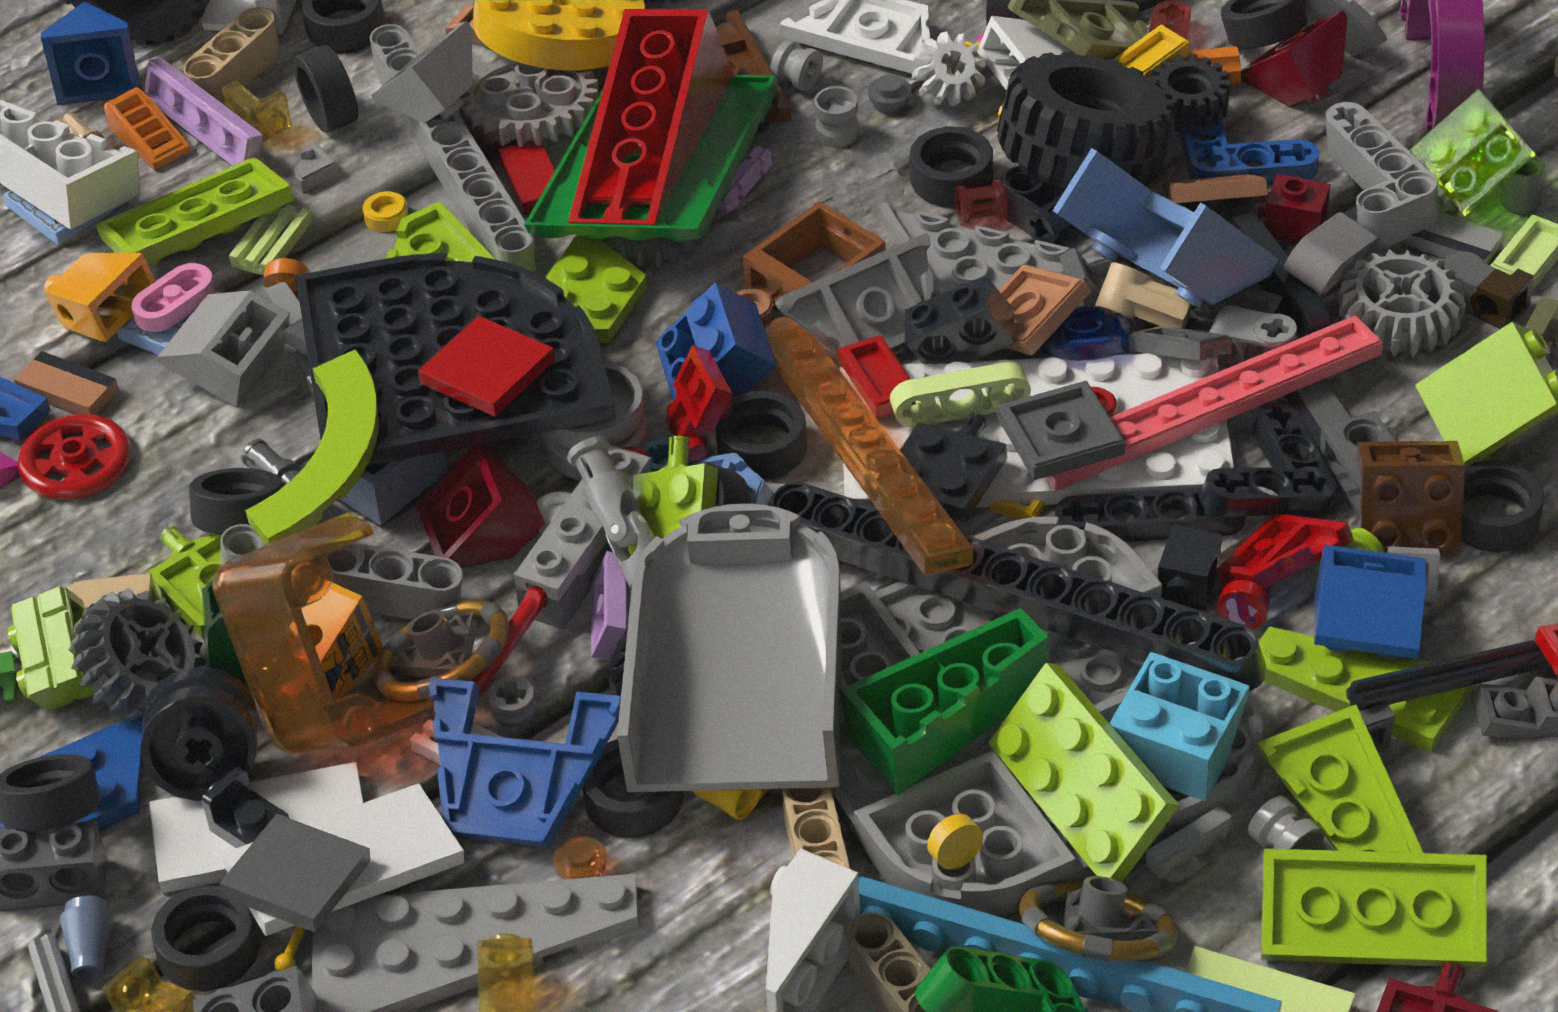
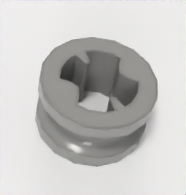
(514, 714)

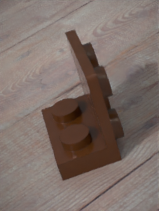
(1413, 493)

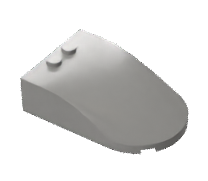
(733, 656)

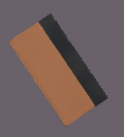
(68, 384)

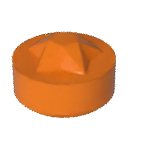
(284, 271)

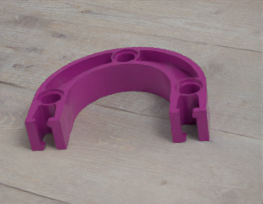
(1456, 50)

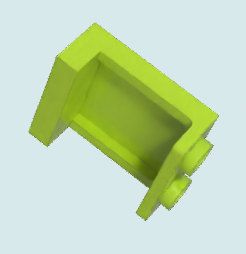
(1492, 392)

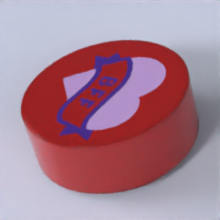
(1244, 603)

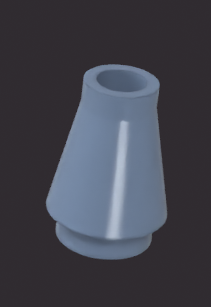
(87, 934)

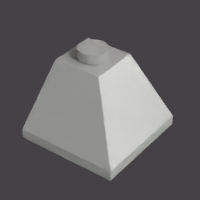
(433, 79)

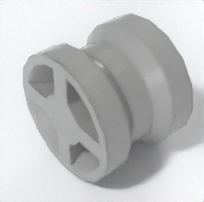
(796, 65)

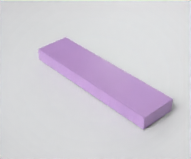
(201, 113)

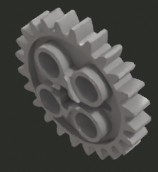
(507, 88)

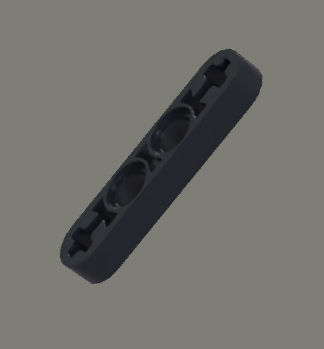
(1299, 300)
(1149, 509)

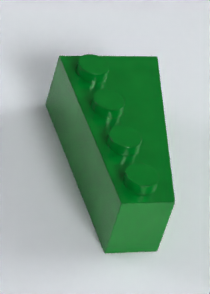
(942, 698)

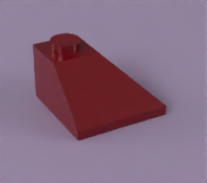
(1301, 64)
(480, 511)

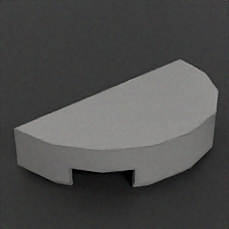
(1181, 853)

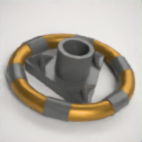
(441, 648)
(1096, 920)

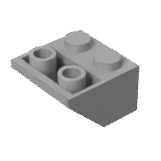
(227, 343)

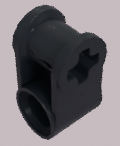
(1032, 203)

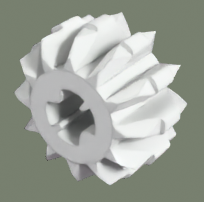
(933, 69)

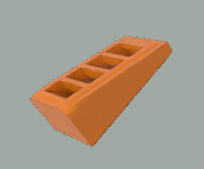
(143, 126)

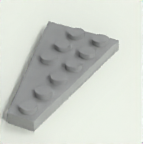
(425, 942)

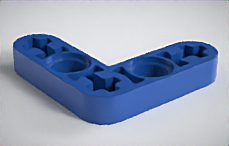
(1294, 156)

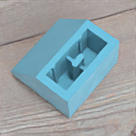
(1181, 723)

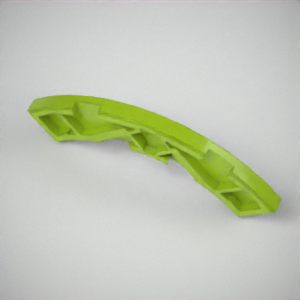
(338, 459)

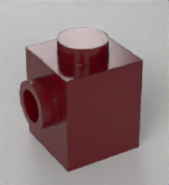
(1294, 207)

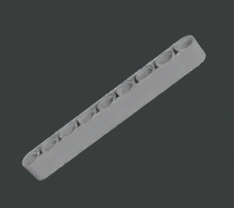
(459, 163)

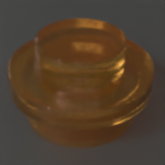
(580, 858)

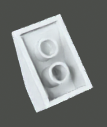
(808, 930)

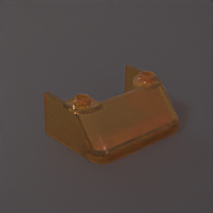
(262, 611)

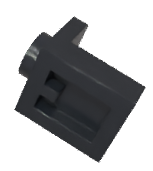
(236, 810)

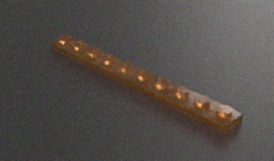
(867, 450)

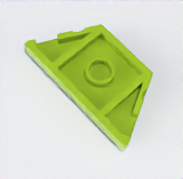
(599, 283)

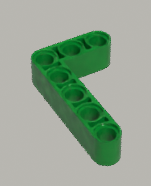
(996, 983)

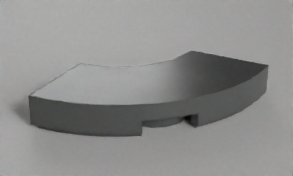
(1362, 30)

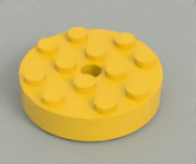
(552, 32)

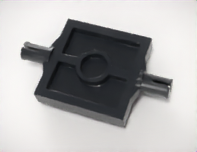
(955, 463)

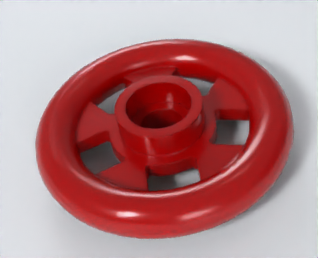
(74, 456)

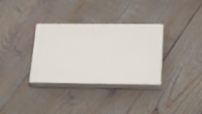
(404, 842)
(193, 855)

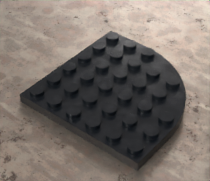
(412, 307)

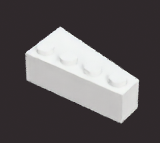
(61, 171)

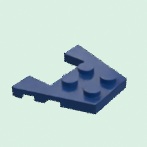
(509, 785)

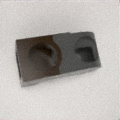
(1489, 291)

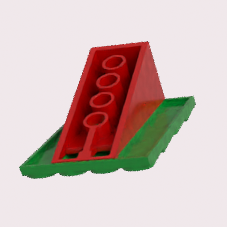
(658, 136)

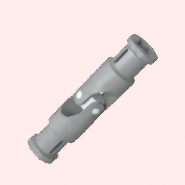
(612, 502)

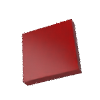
(486, 365)

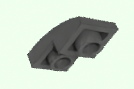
(1518, 712)

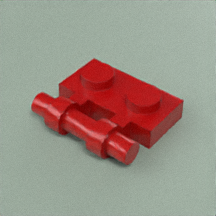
(699, 402)

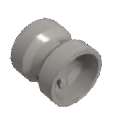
(836, 116)
(1280, 827)

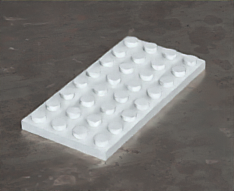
(1132, 381)

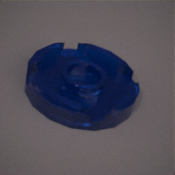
(1088, 336)

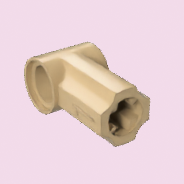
(1138, 297)

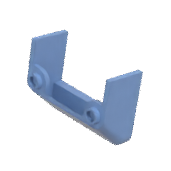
(1184, 247)

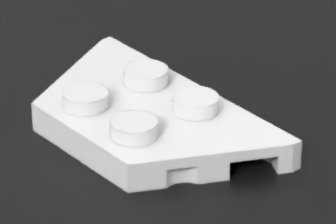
(867, 30)

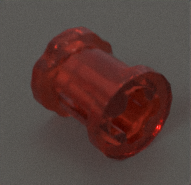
(992, 193)

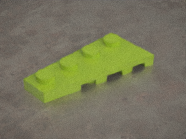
(1342, 783)

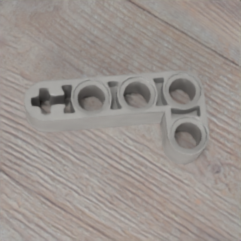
(1397, 187)

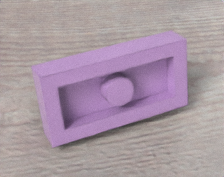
(608, 608)

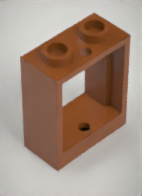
(770, 262)

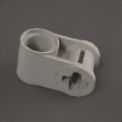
(1251, 333)

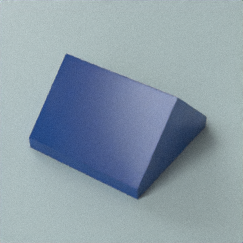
(89, 56)

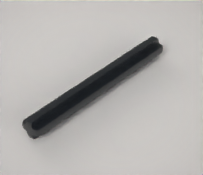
(1447, 675)

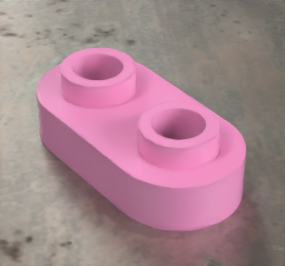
(172, 297)

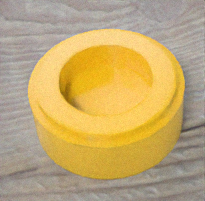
(384, 211)
(955, 841)

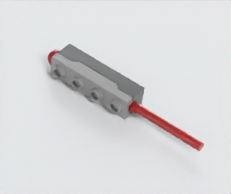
(562, 562)

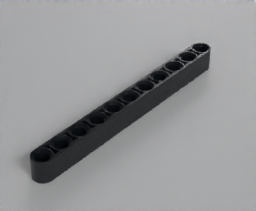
(1012, 580)

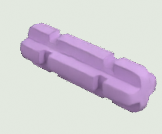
(747, 175)

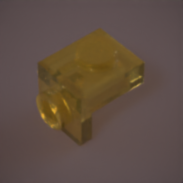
(266, 115)
(505, 974)
(142, 990)

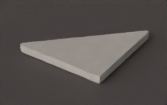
(967, 254)

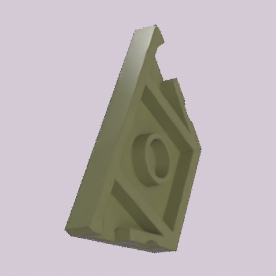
(1085, 25)

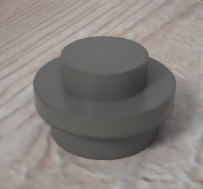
(889, 94)

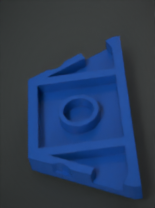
(117, 770)

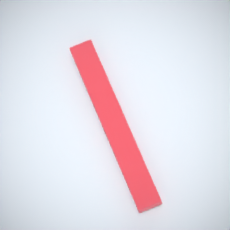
(1234, 392)

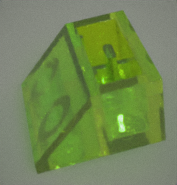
(1472, 151)

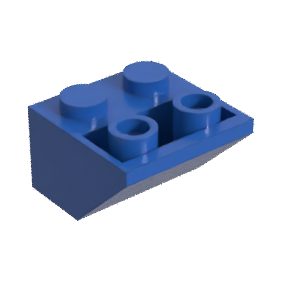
(729, 330)
(1369, 602)

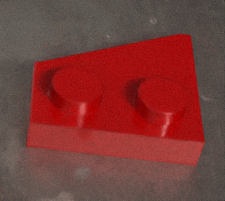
(1282, 548)

